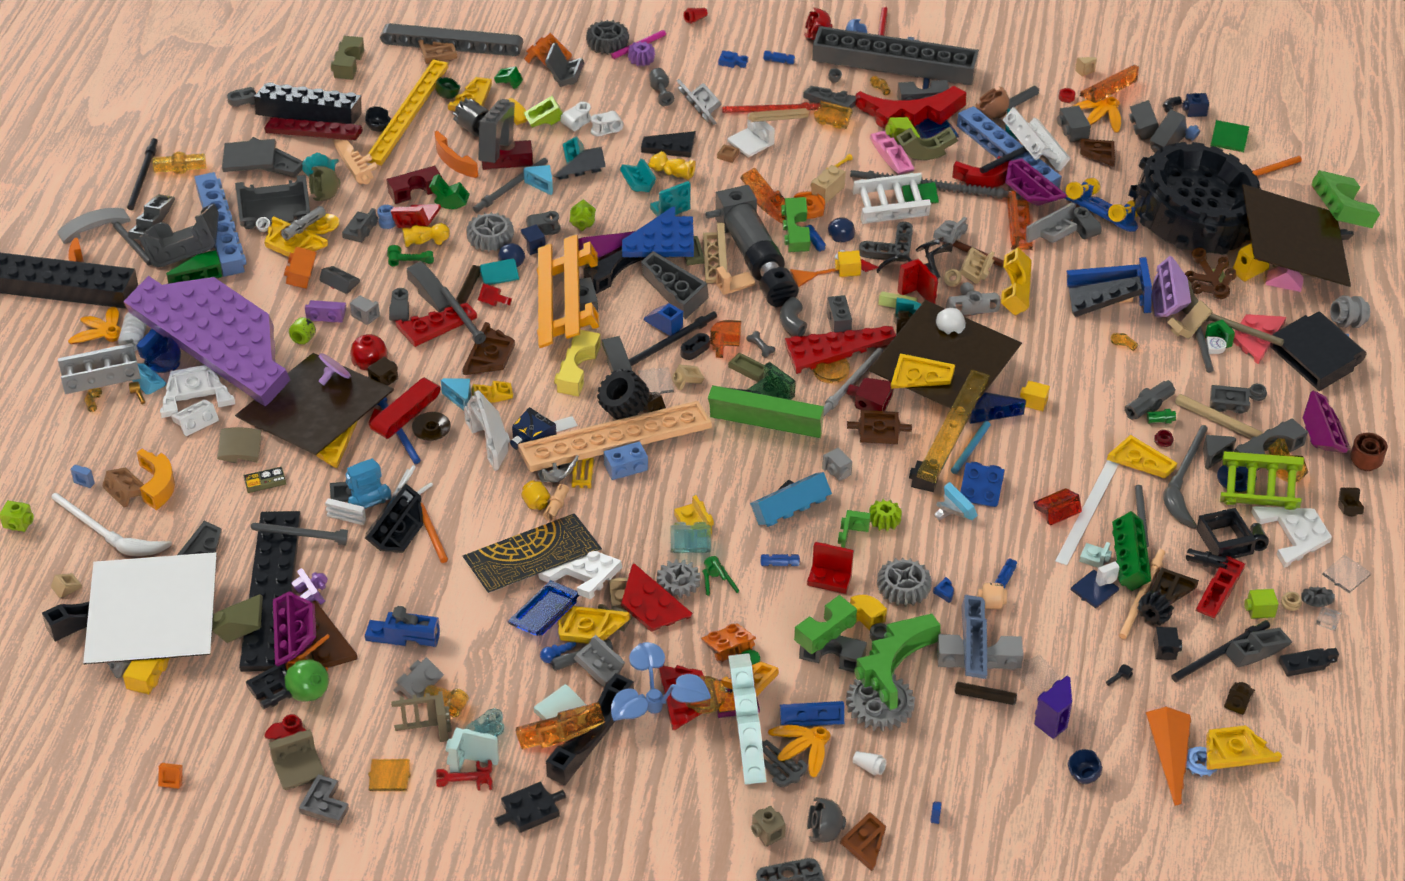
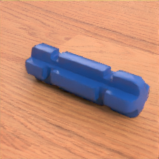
(779, 57)
(816, 239)
(780, 560)
(1006, 572)

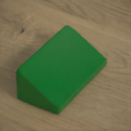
(926, 190)

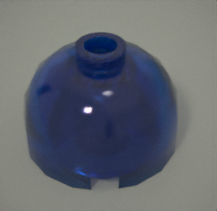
(165, 356)

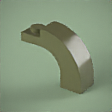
(926, 148)

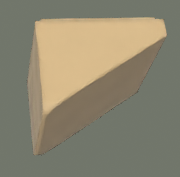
(1085, 65)
(65, 584)

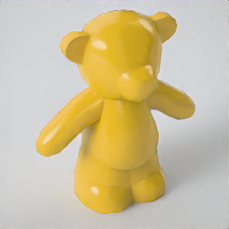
(676, 167)
(420, 234)

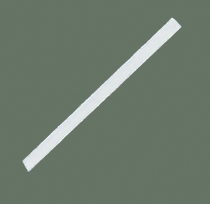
(1087, 512)

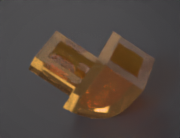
(725, 334)

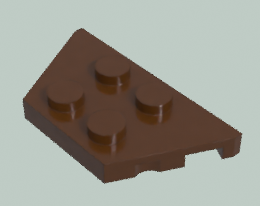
(491, 354)

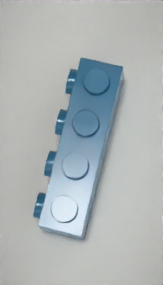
(791, 498)

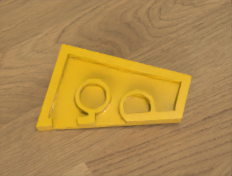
(919, 372)
(1142, 457)

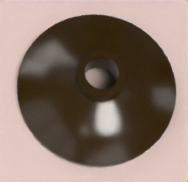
(431, 426)

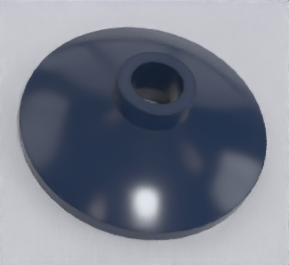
(1241, 478)

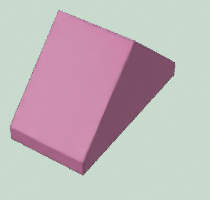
(1284, 278)

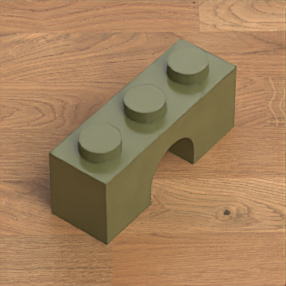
(345, 59)

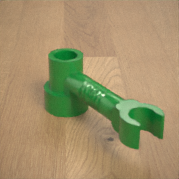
(394, 256)

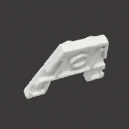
(193, 383)
(1301, 527)
(592, 569)

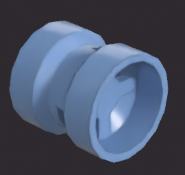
(385, 217)

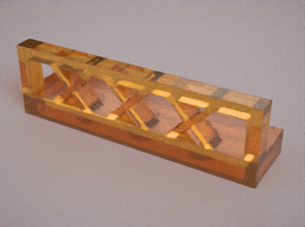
(1111, 84)
(1015, 224)

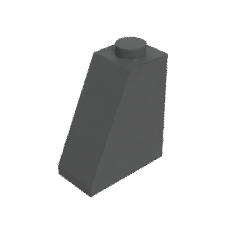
(1170, 131)

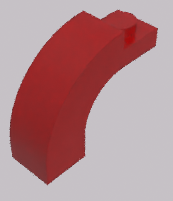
(973, 176)

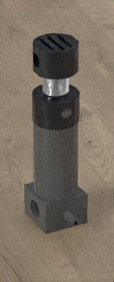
(738, 212)

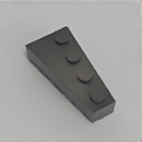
(675, 283)

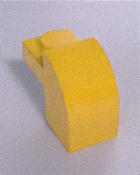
(869, 610)

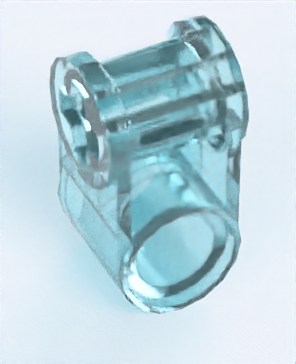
(485, 725)

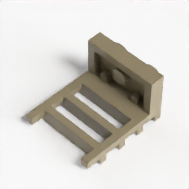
(437, 714)

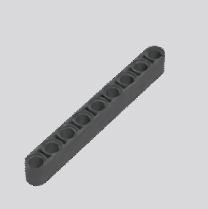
(462, 39)

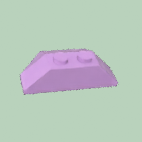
(1170, 289)

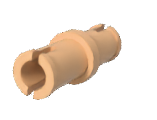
(556, 502)

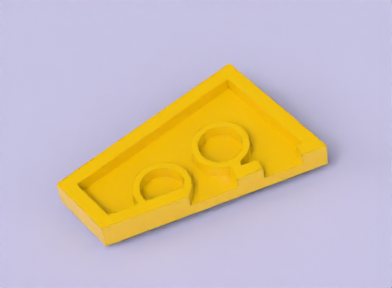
(476, 90)

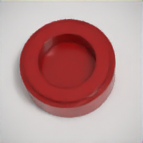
(1067, 95)

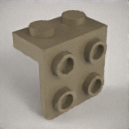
(296, 759)

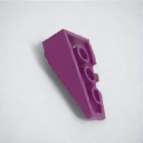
(604, 243)

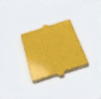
(389, 775)

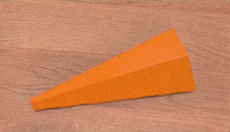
(1171, 736)

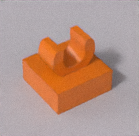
(170, 775)

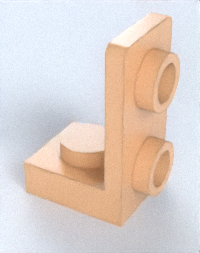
(731, 284)

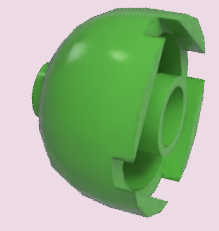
(307, 680)

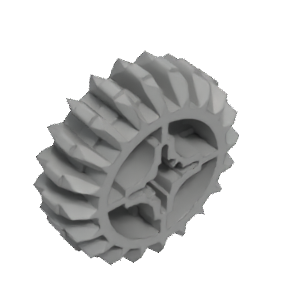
(489, 231)
(904, 581)

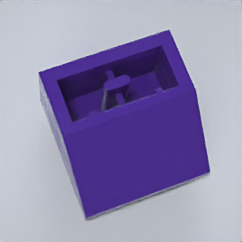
(1054, 708)

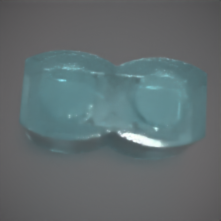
(690, 538)

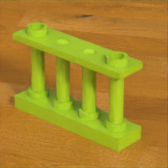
(1272, 464)

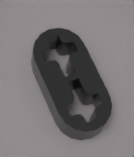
(692, 349)

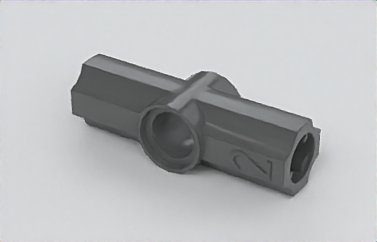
(1150, 400)

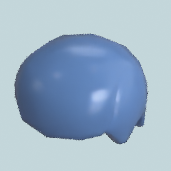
(855, 25)

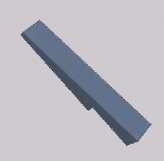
(974, 636)

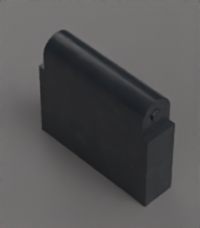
(1318, 350)

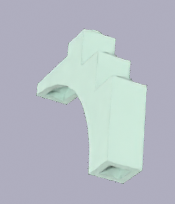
(747, 718)

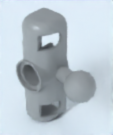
(973, 301)

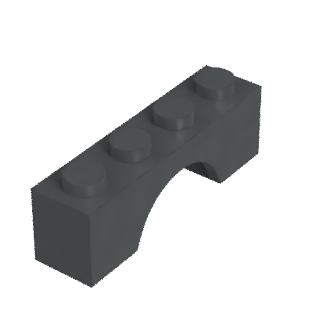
(1290, 430)

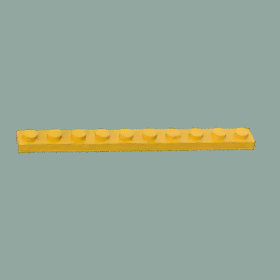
(407, 112)

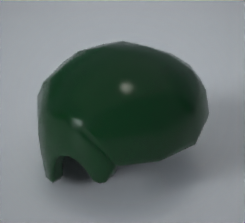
(447, 88)

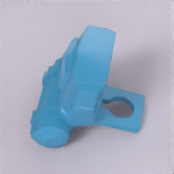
(366, 485)

